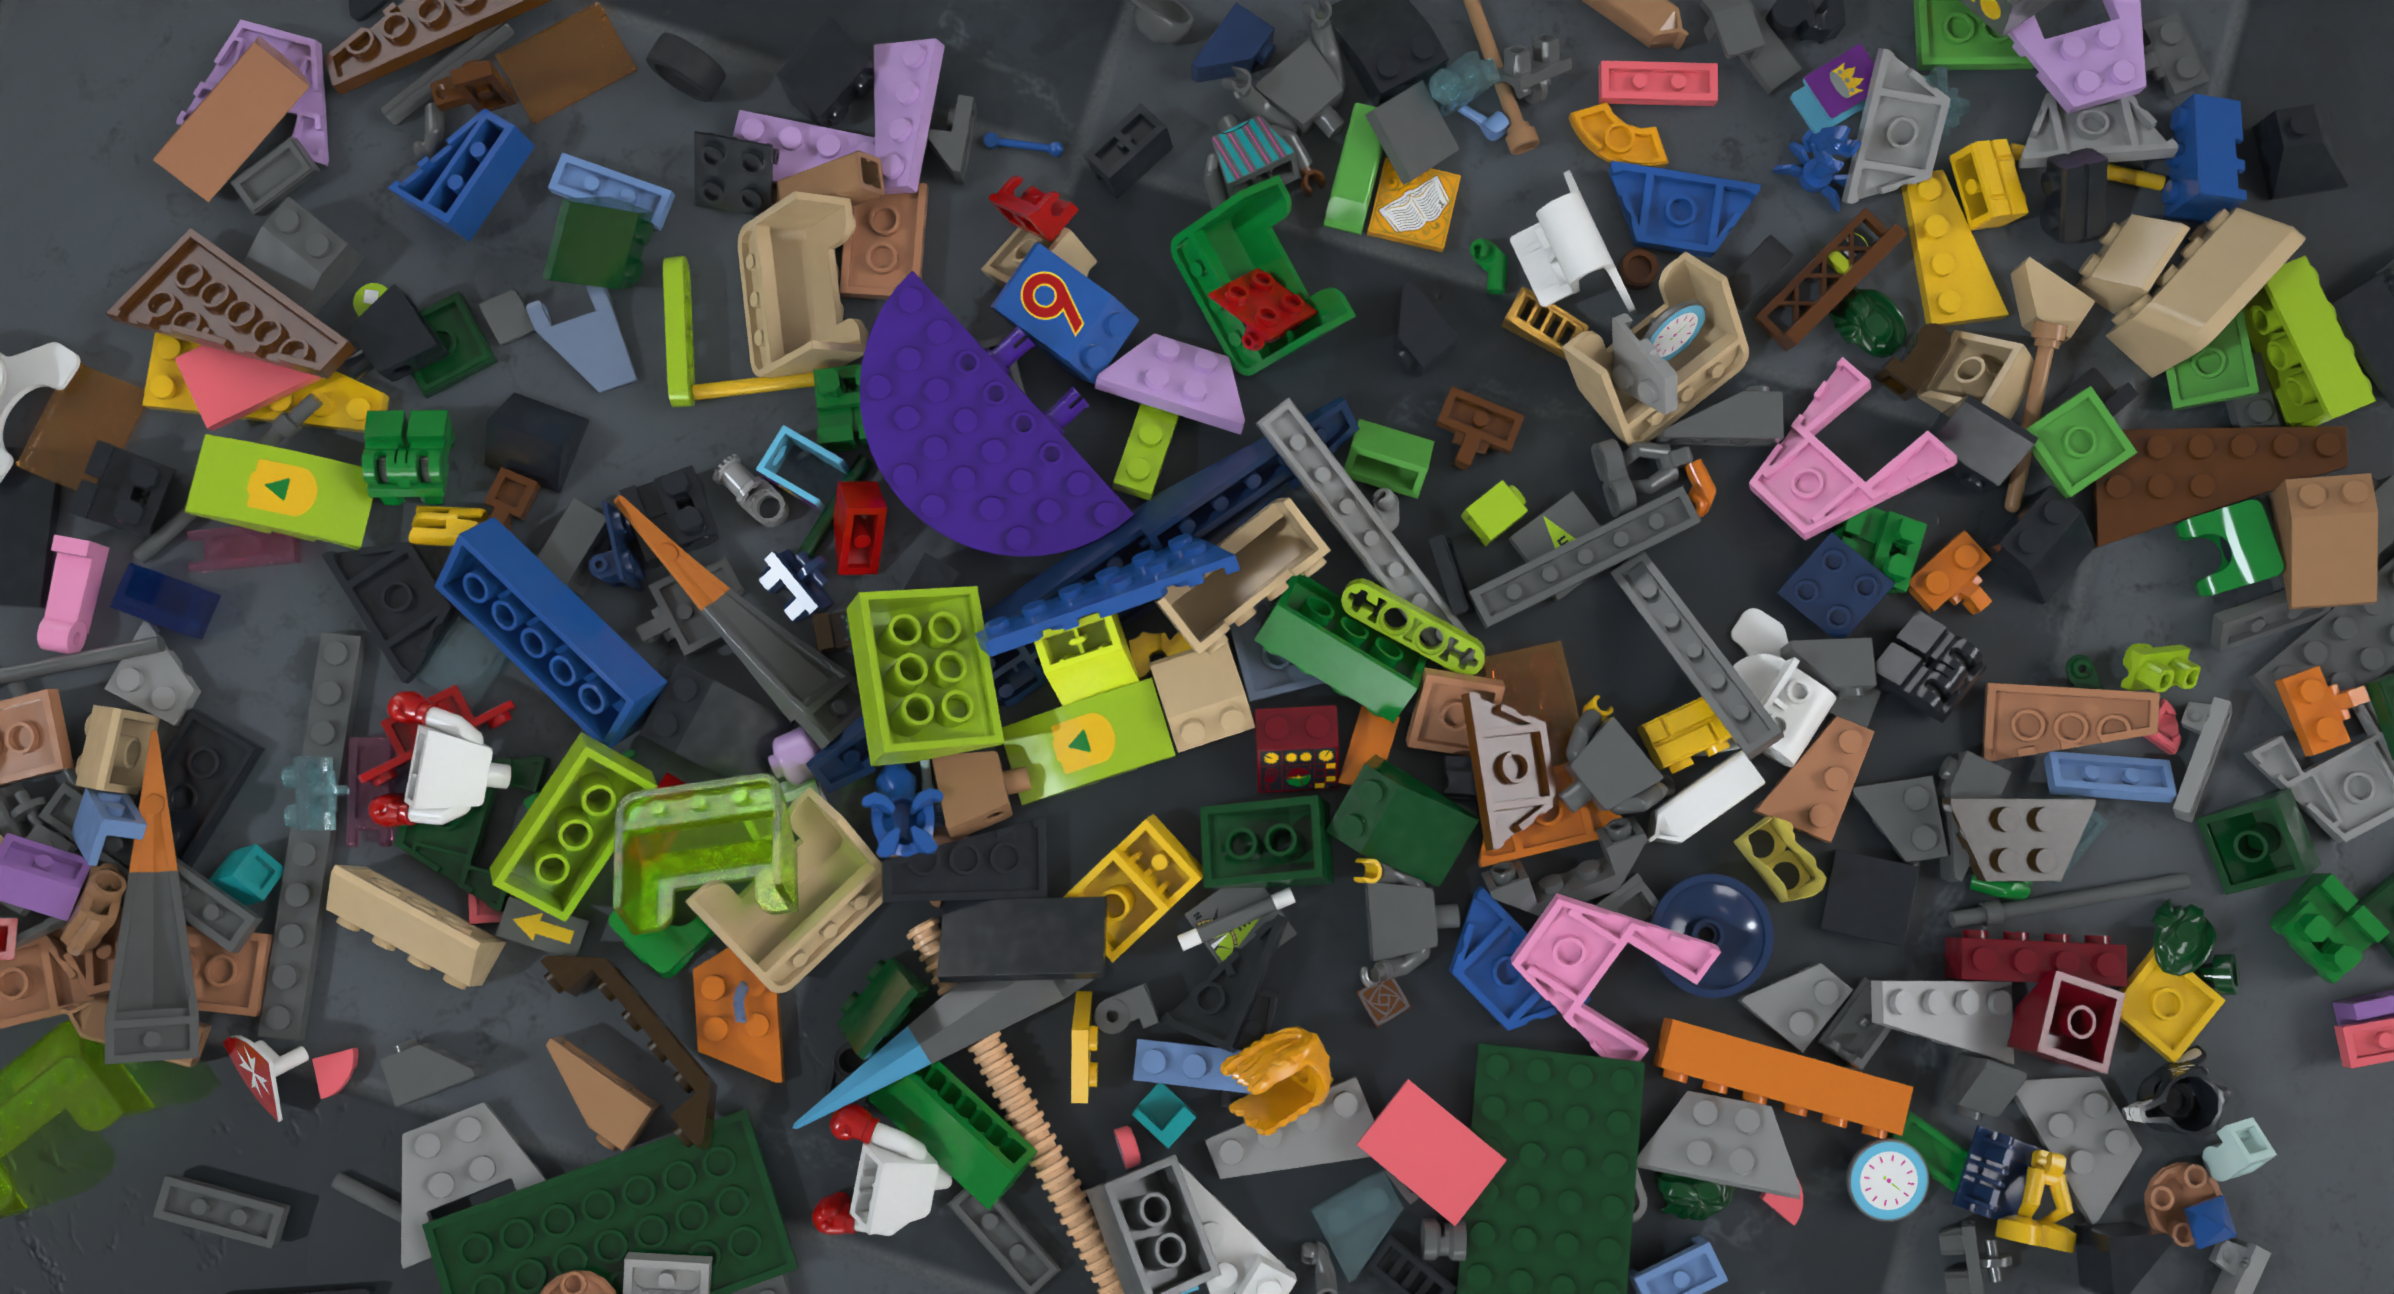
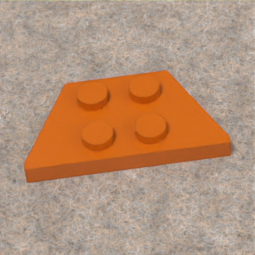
(1551, 830)
(748, 1045)

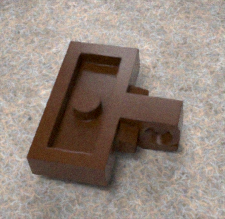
(475, 84)
(1477, 425)

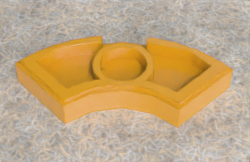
(1615, 140)

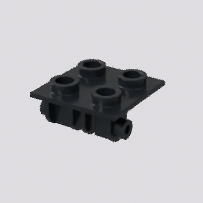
(733, 173)

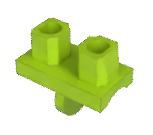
(2159, 668)

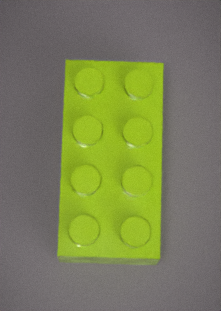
(2304, 349)
(569, 828)

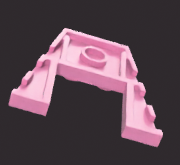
(1815, 487)
(1576, 946)

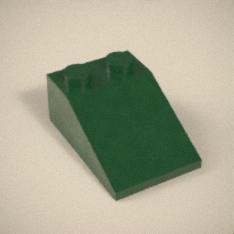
(599, 243)
(1402, 822)
(1267, 844)
(882, 1007)

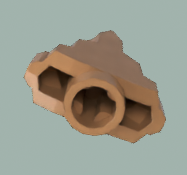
(94, 908)

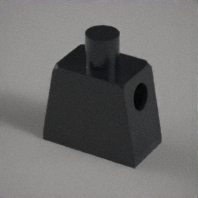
(393, 338)

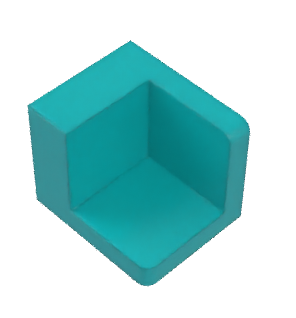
(248, 874)
(1164, 1114)

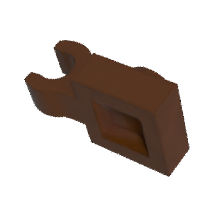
(511, 497)

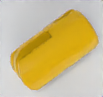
(443, 524)

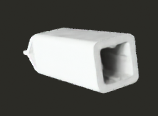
(1704, 800)

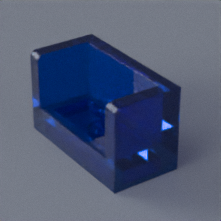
(165, 601)

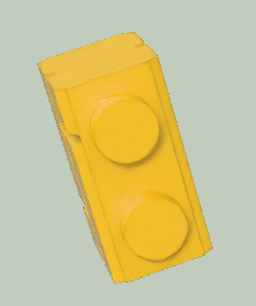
(1988, 184)
(1682, 734)

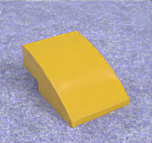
(1140, 882)

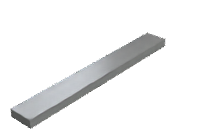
(1355, 518)

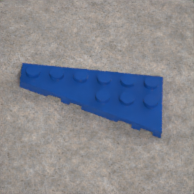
(1111, 592)

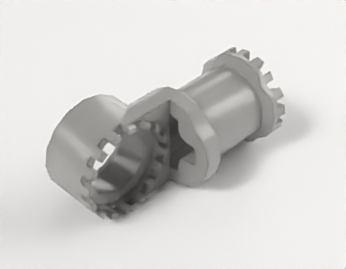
(750, 490)

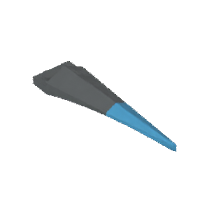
(952, 1023)

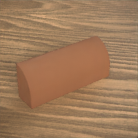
(233, 119)

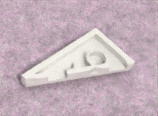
(1230, 1241)

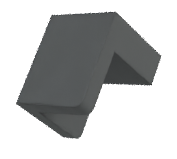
(1736, 31)

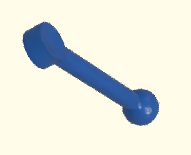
(992, 142)

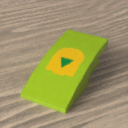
(280, 491)
(1089, 740)

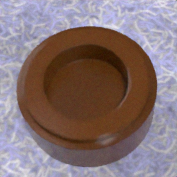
(1638, 268)

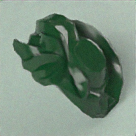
(1870, 322)
(2182, 938)
(1692, 1197)

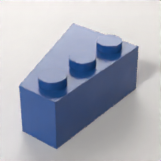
(2206, 163)
(467, 175)

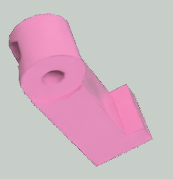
(72, 594)

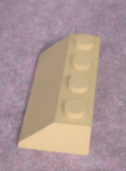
(413, 925)

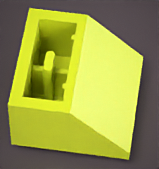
(1086, 658)

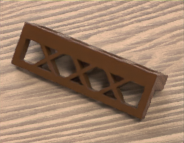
(1842, 285)

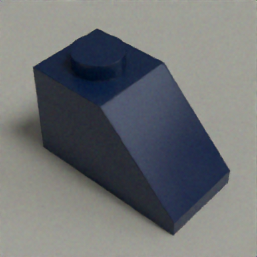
(1239, 42)

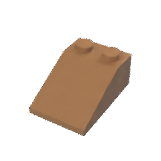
(2327, 540)

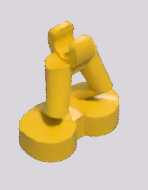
(2046, 1169)

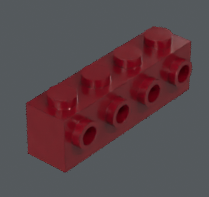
(2029, 961)

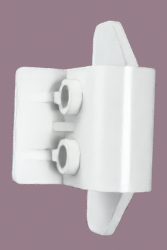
(1564, 249)
(43, 366)
(1786, 693)

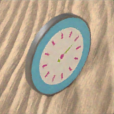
(1676, 328)
(1887, 1179)

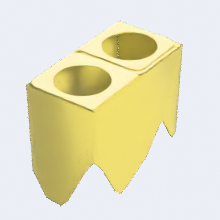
(1783, 836)

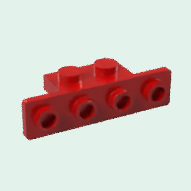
(404, 735)

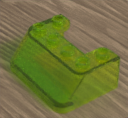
(698, 835)
(56, 1076)

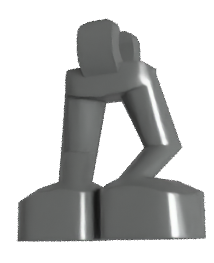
(1612, 464)

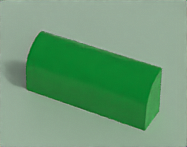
(957, 1130)

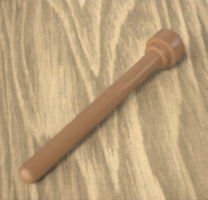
(1521, 135)
(2047, 338)

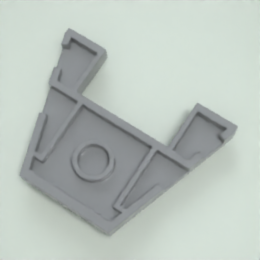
(2342, 792)
(452, 1162)

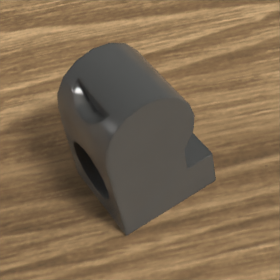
(1120, 1009)

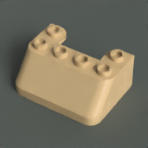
(794, 286)
(2205, 291)
(1701, 368)
(1269, 551)
(835, 894)

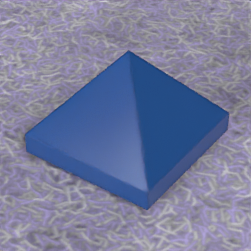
(2210, 1222)

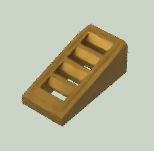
(1552, 312)

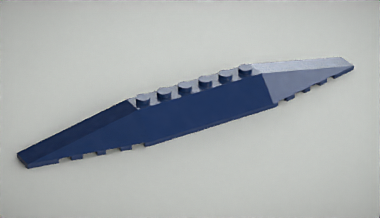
(1202, 505)

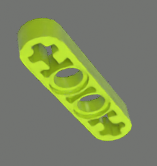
(678, 331)
(1410, 632)

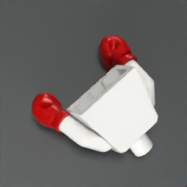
(446, 767)
(891, 1183)

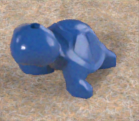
(901, 817)

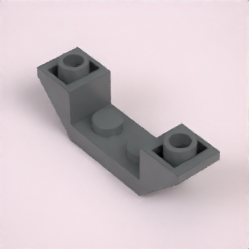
(1621, 845)

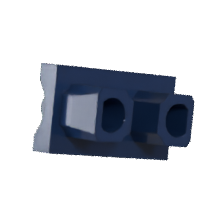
(802, 578)

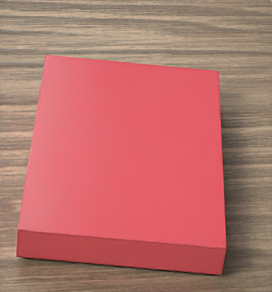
(233, 385)
(1431, 1152)

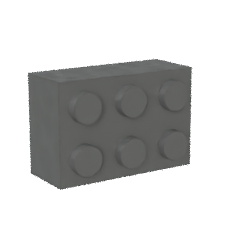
(1153, 1230)

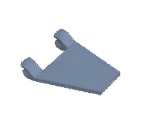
(589, 342)

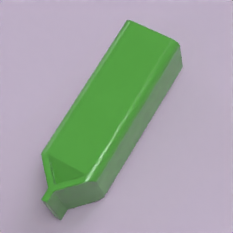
(1355, 175)

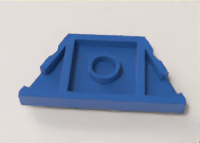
(1679, 208)
(1485, 965)

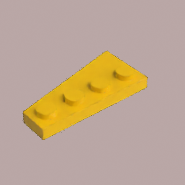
(1947, 259)

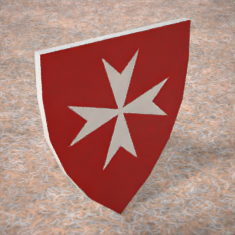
(260, 1066)

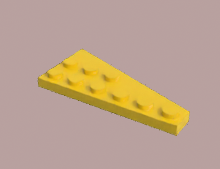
(343, 398)

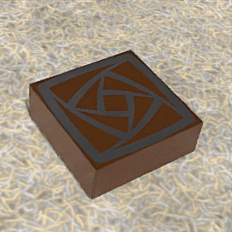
(1383, 1001)

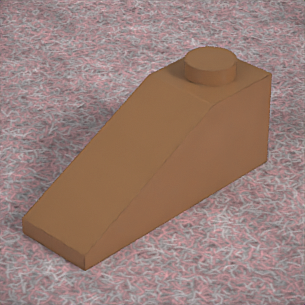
(603, 1097)

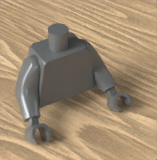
(1303, 86)

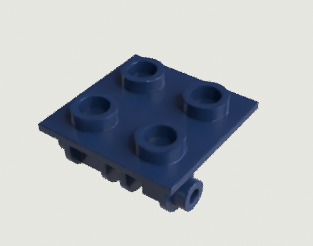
(620, 565)
(1835, 587)
(1994, 1174)

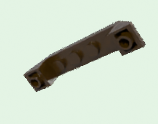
(697, 1114)

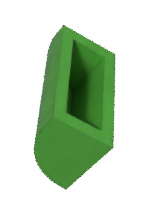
(1389, 458)

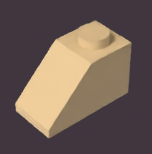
(2047, 298)

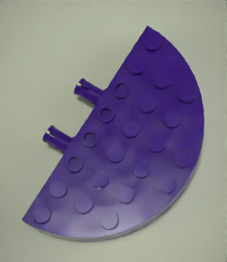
(969, 442)

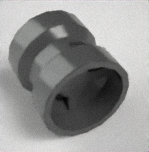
(1443, 1239)

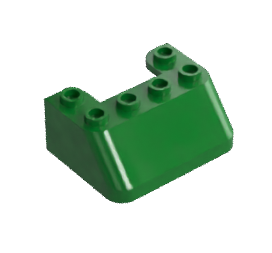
(1235, 242)

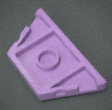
(1177, 381)

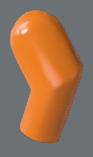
(1703, 489)

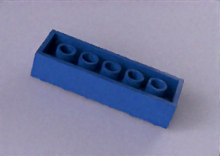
(549, 633)

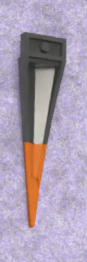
(792, 673)
(152, 985)

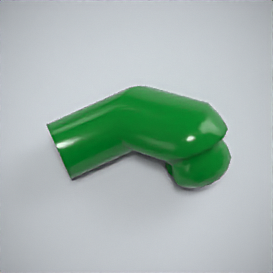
(1493, 261)
(2003, 889)

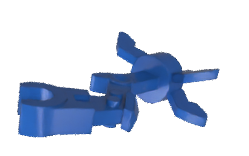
(1818, 172)

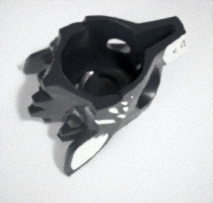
(2180, 1098)

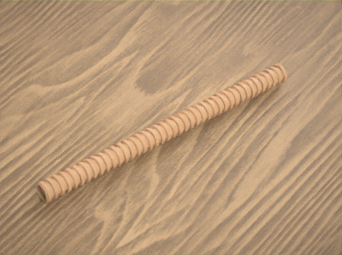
(1028, 1122)

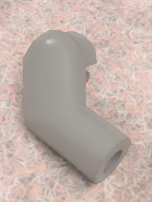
(1387, 507)

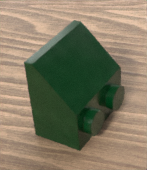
(2259, 842)

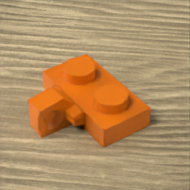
(1952, 576)
(2318, 709)

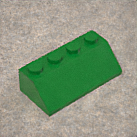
(1351, 657)

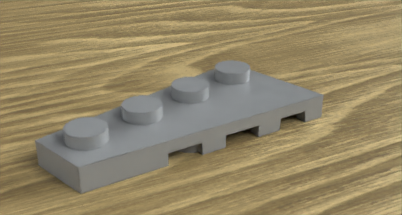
(1951, 1013)
(1315, 1138)

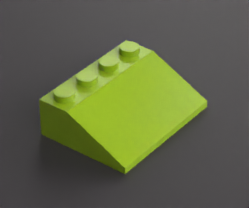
(923, 674)

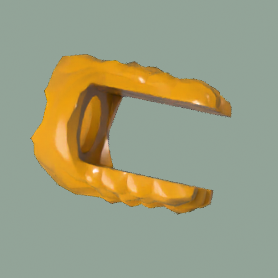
(1285, 1077)

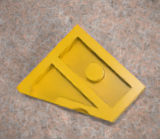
(1084, 1040)

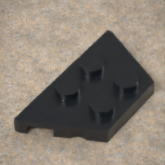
(395, 600)

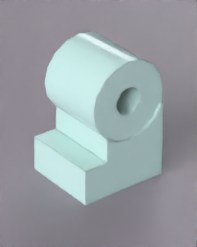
(2239, 1153)

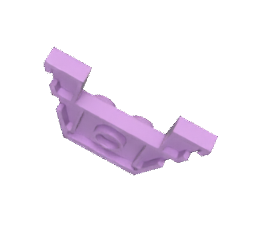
(305, 55)
(2089, 63)

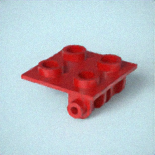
(1263, 306)

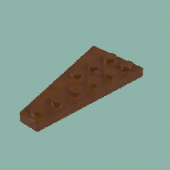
(2204, 470)

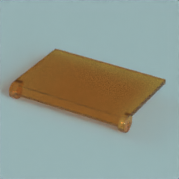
(566, 62)
(73, 420)

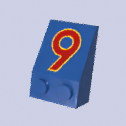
(1065, 314)

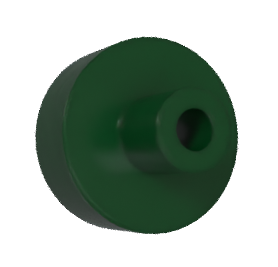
(2223, 973)

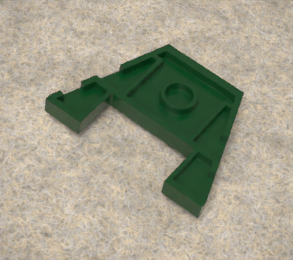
(456, 844)

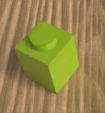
(1495, 512)

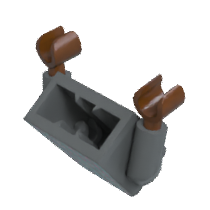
(1252, 153)

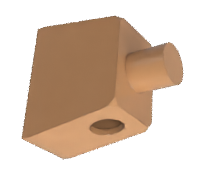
(976, 790)

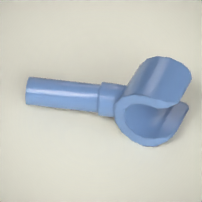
(1492, 127)

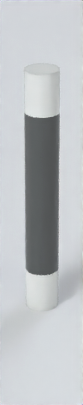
(1236, 919)

